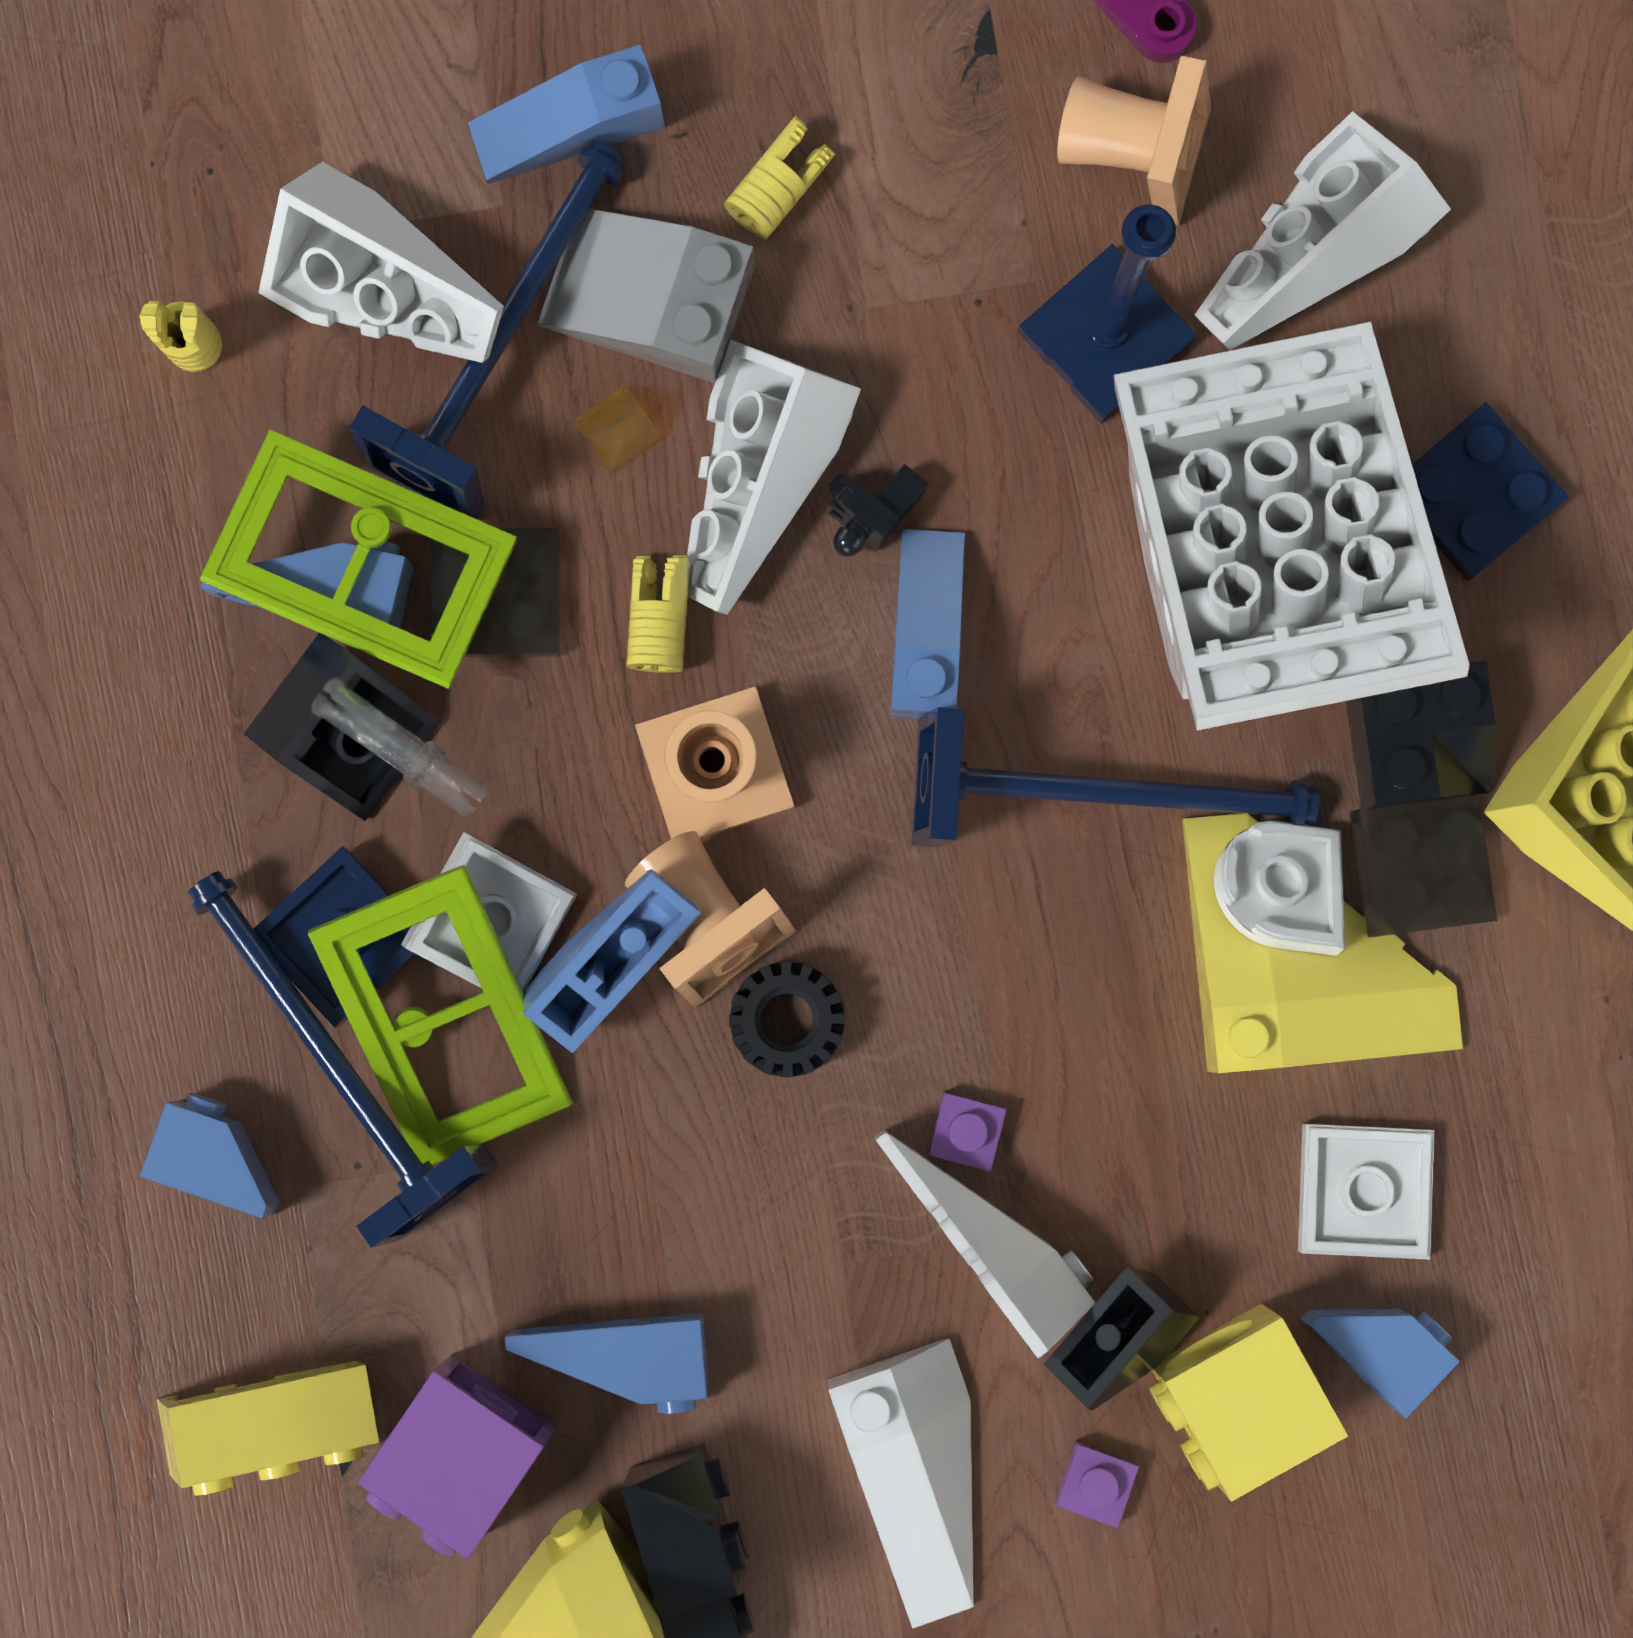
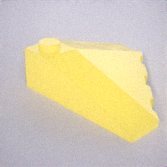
(1574, 791)
(1305, 1007)
(578, 1585)

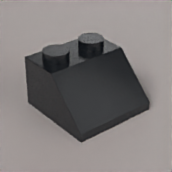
(316, 747)

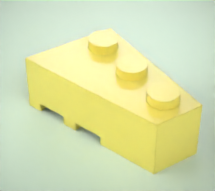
(268, 1426)

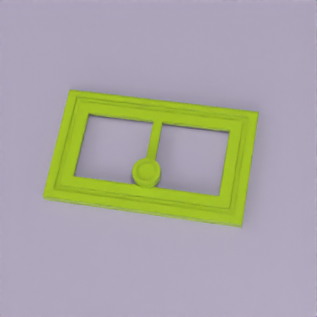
(380, 502)
(412, 1027)

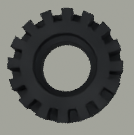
(747, 1025)

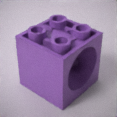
(455, 1458)

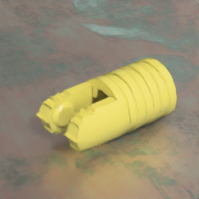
(774, 187)
(185, 321)
(657, 626)

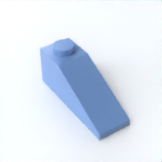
(554, 121)
(379, 589)
(927, 623)
(607, 959)
(634, 1358)

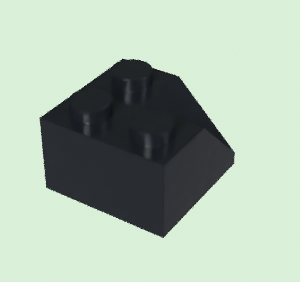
(1424, 741)
(684, 1531)

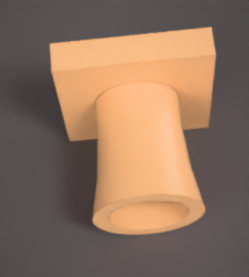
(1141, 133)
(739, 793)
(725, 935)

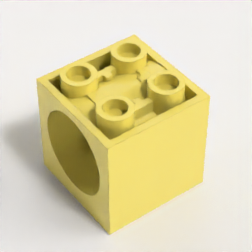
(1245, 1403)

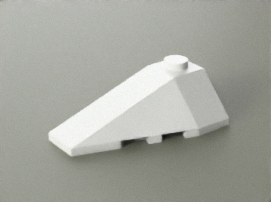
(1347, 216)
(360, 263)
(768, 451)
(1018, 1268)
(913, 1458)

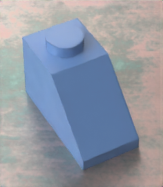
(208, 1157)
(1388, 1351)

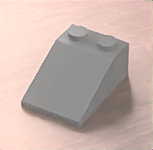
(650, 291)

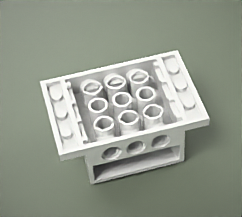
(1285, 529)

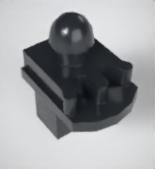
(869, 517)

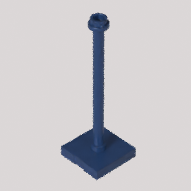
(1111, 316)
(421, 460)
(946, 779)
(422, 1185)

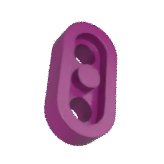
(1138, 25)

